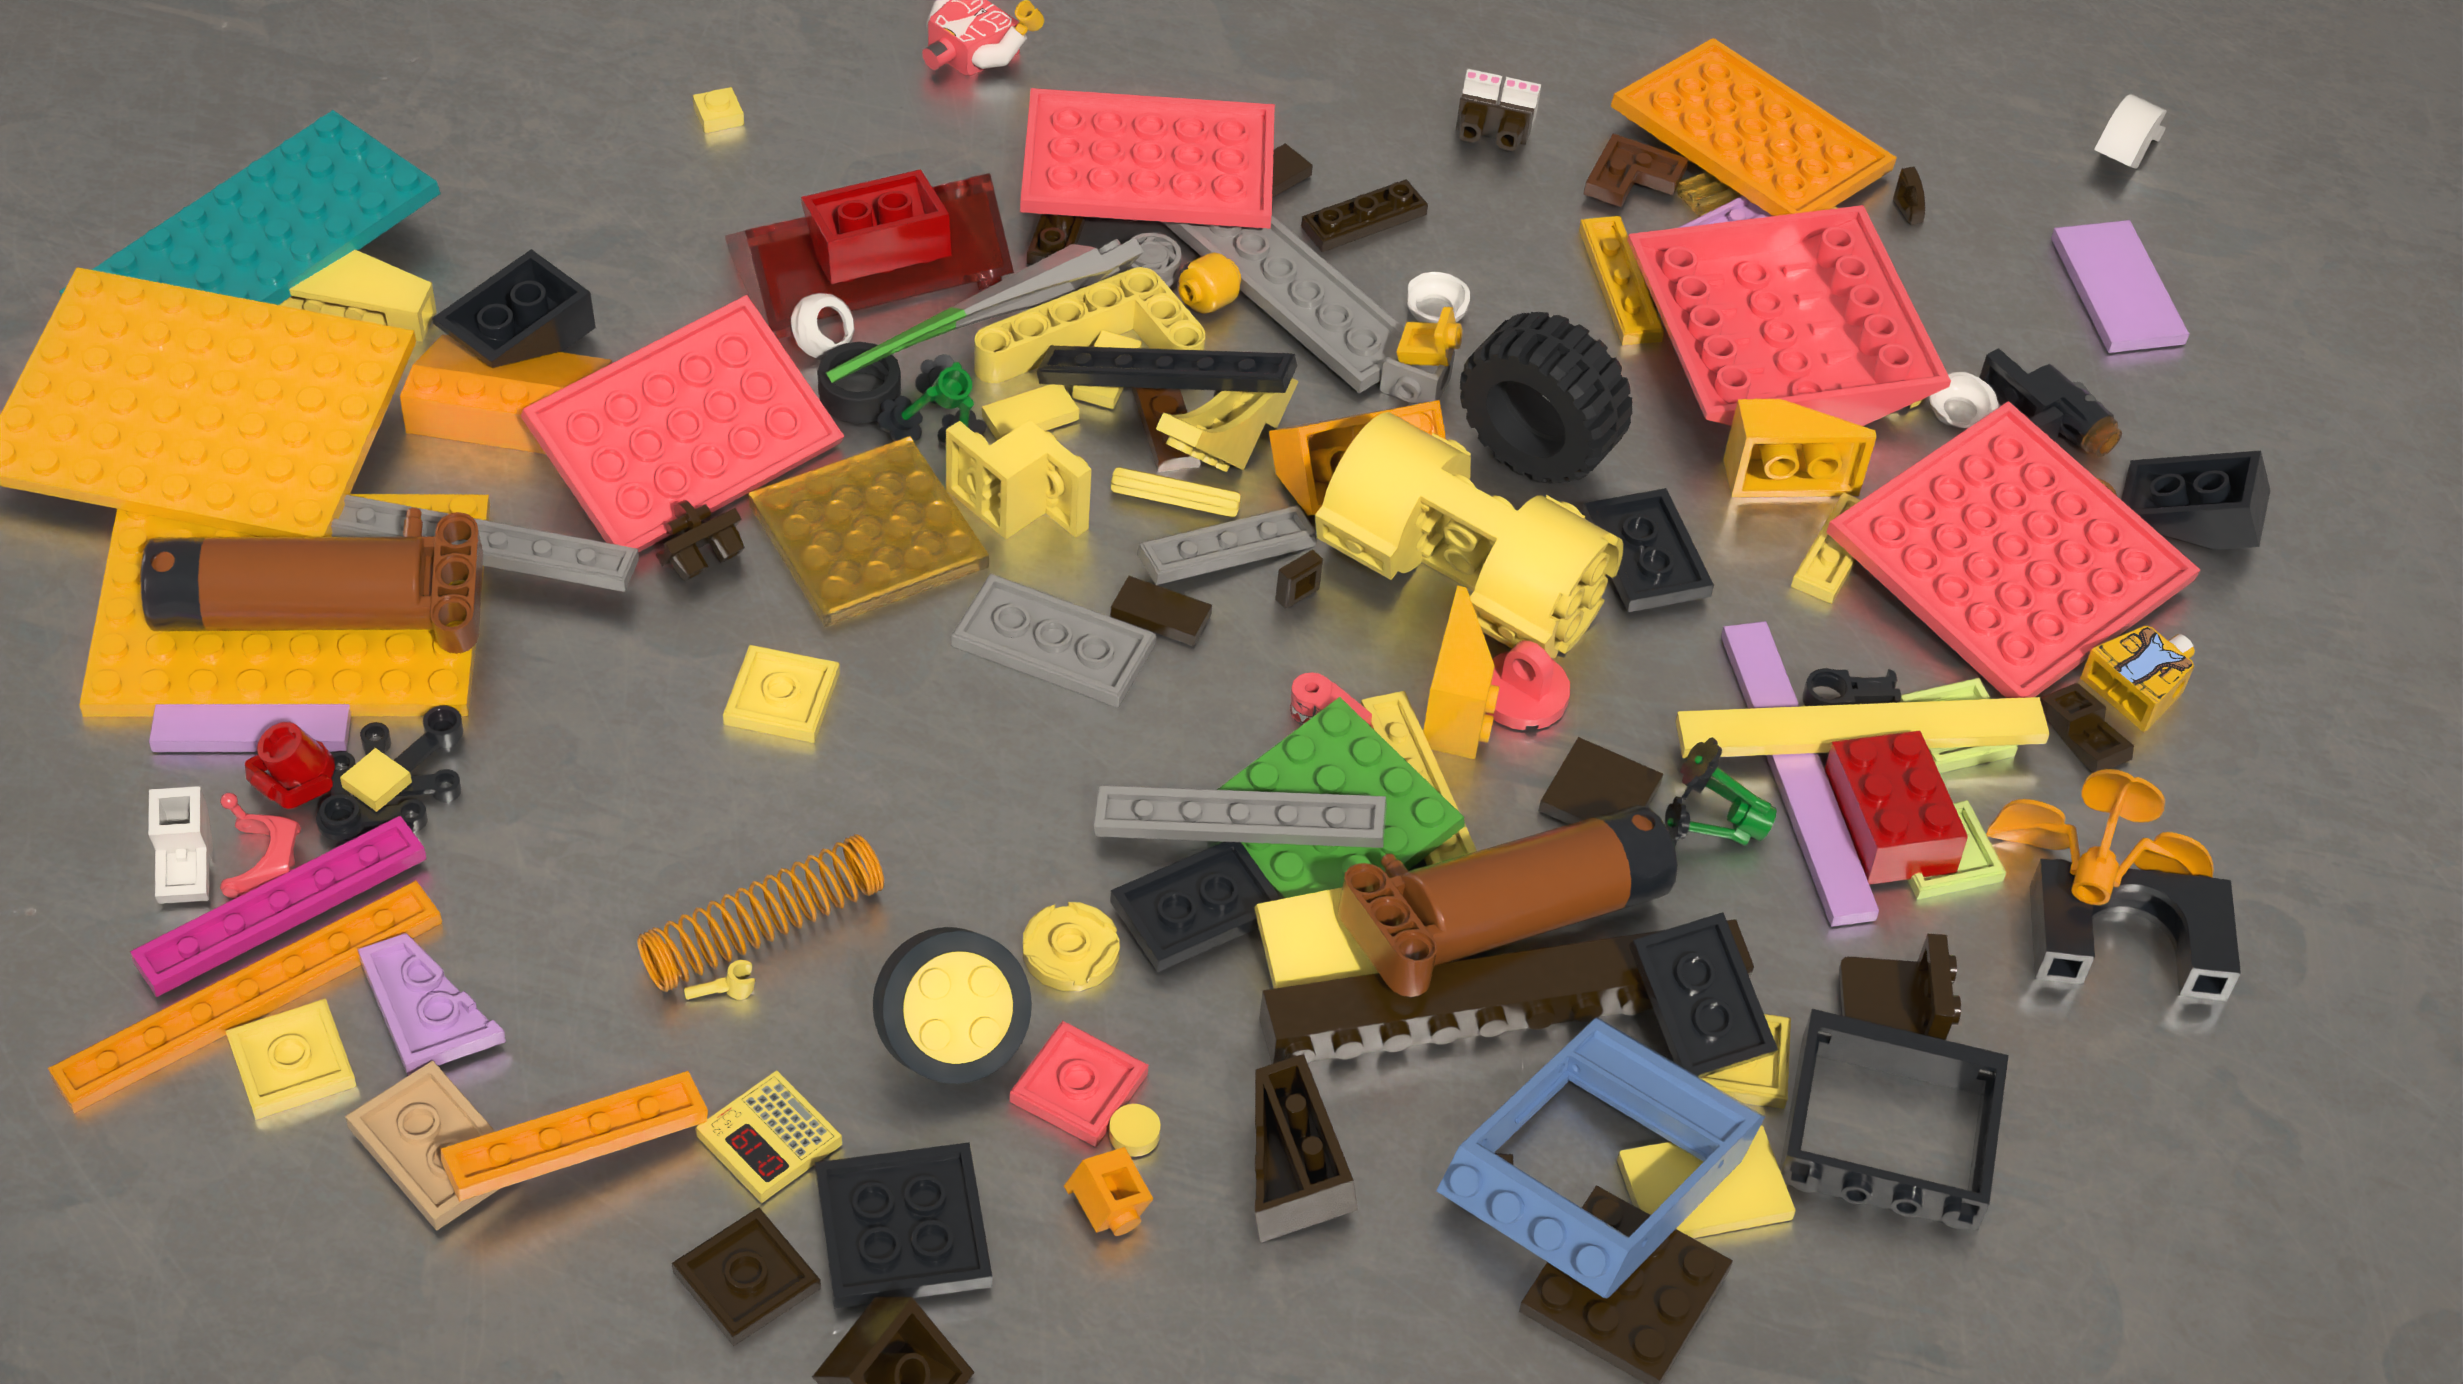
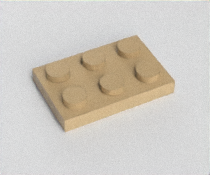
(406, 1135)

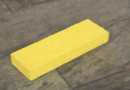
(1826, 562)

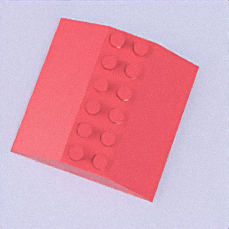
(1790, 314)

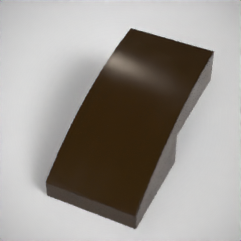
(2082, 727)

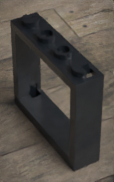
(1911, 1057)

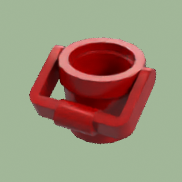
(297, 763)

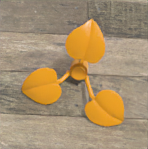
(2097, 869)

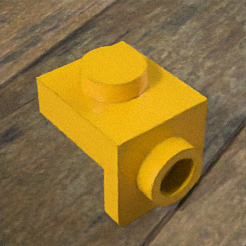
(1430, 342)

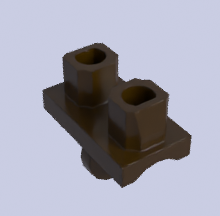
(684, 549)

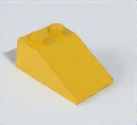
(1794, 451)
(1461, 685)

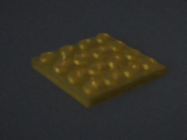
(868, 531)

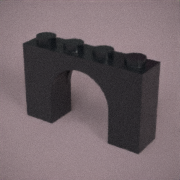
(2187, 908)

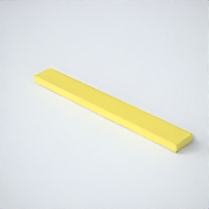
(1816, 727)

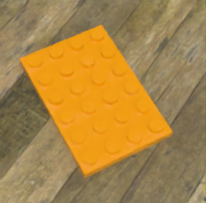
(1753, 131)

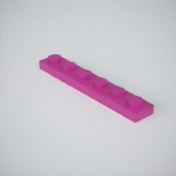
(277, 906)

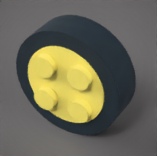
(952, 1005)

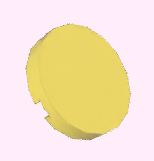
(1071, 946)

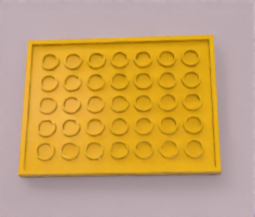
(199, 406)
(367, 669)

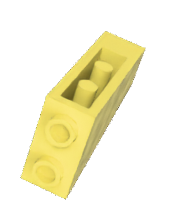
(369, 292)

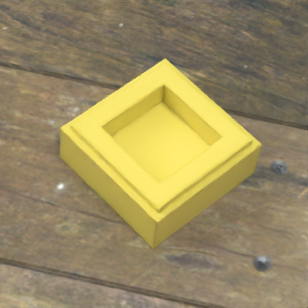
(376, 779)

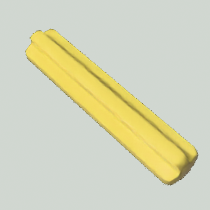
(1175, 492)

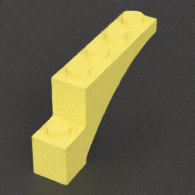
(1226, 426)

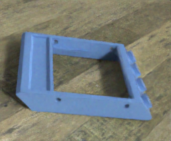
(1640, 1086)

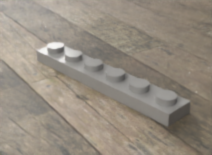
(1240, 816)

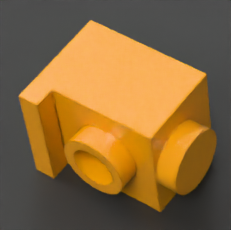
(1110, 1191)

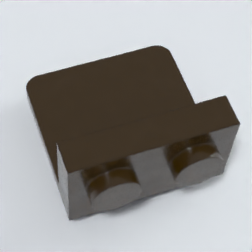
(1904, 993)

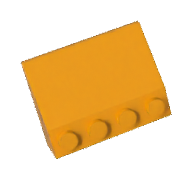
(466, 400)

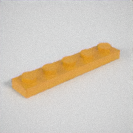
(573, 1135)

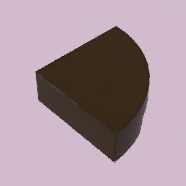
(1910, 196)

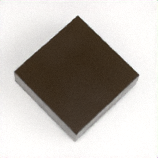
(1299, 579)

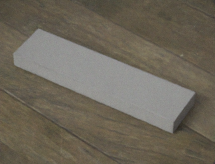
(1227, 545)

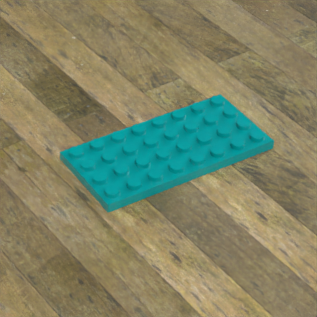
(282, 216)

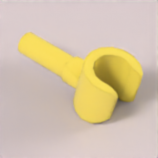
(732, 984)

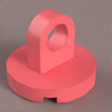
(1531, 687)

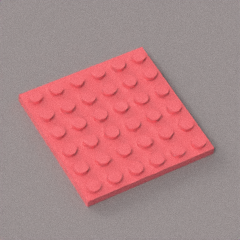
(2012, 553)

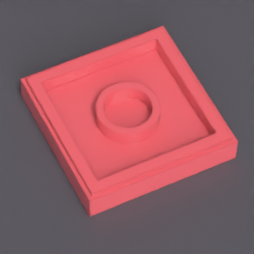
(1078, 1083)

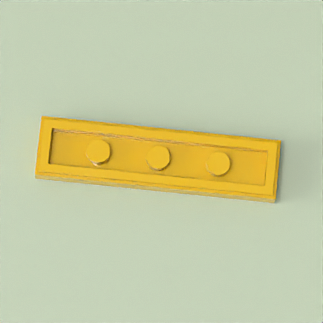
(1621, 281)

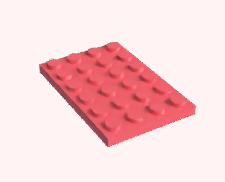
(1148, 158)
(682, 421)

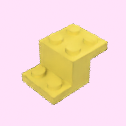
(1018, 478)

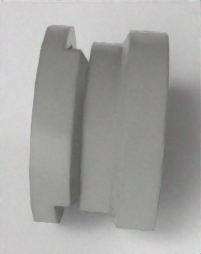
(1161, 256)

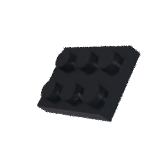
(1658, 553)
(1194, 903)
(1703, 996)

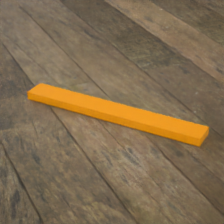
(239, 998)

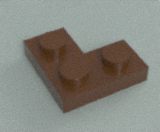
(1633, 162)

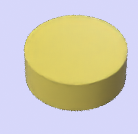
(1135, 1129)

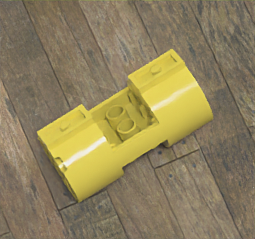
(1411, 502)

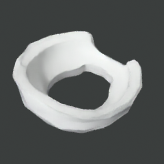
(1438, 286)
(805, 324)
(1967, 389)

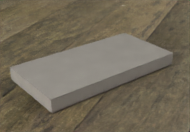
(1053, 640)

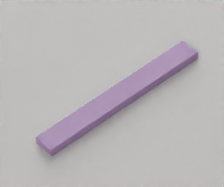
(1803, 783)

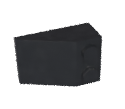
(520, 313)
(2202, 498)

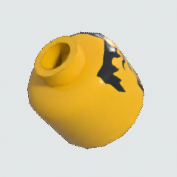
(1209, 283)

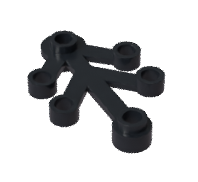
(442, 730)

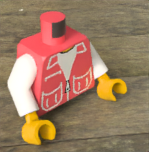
(977, 34)

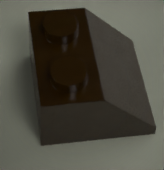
(894, 1346)

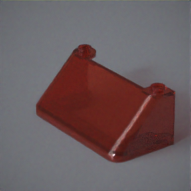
(782, 265)

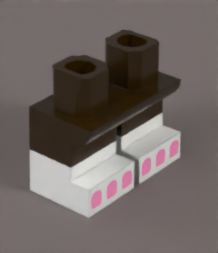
(1482, 116)

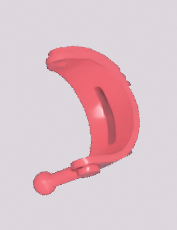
(278, 857)

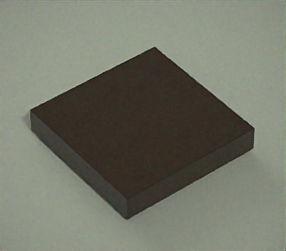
(1597, 783)
(746, 1276)

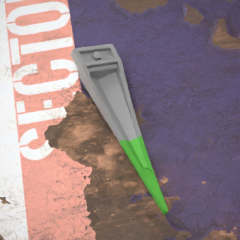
(1035, 285)

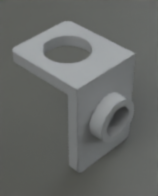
(1412, 383)

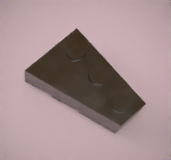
(1297, 1156)

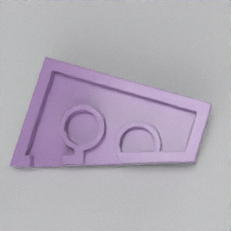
(422, 1007)

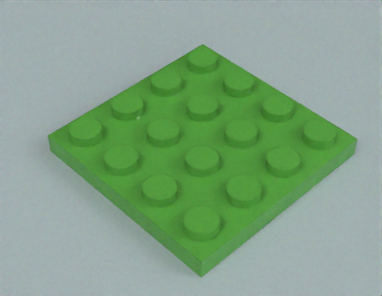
(1345, 757)

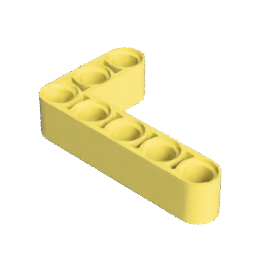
(1116, 305)

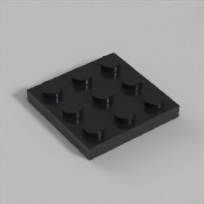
(902, 1224)

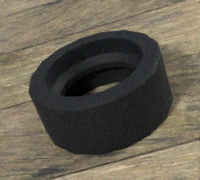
(857, 406)

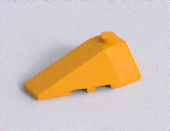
(1310, 452)

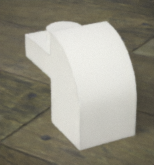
(2131, 130)
(181, 843)

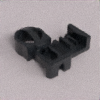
(1852, 689)

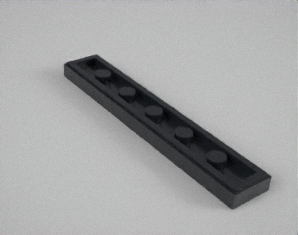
(1167, 368)

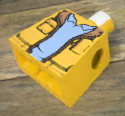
(2140, 673)

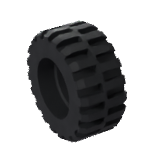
(1553, 359)

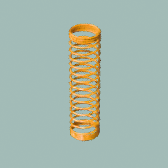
(660, 957)

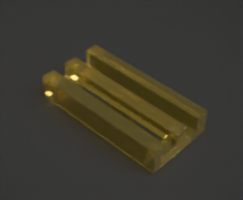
(1701, 187)

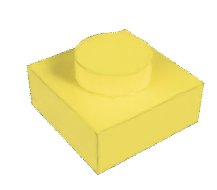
(718, 110)

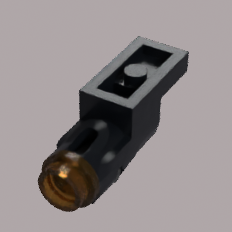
(2084, 420)

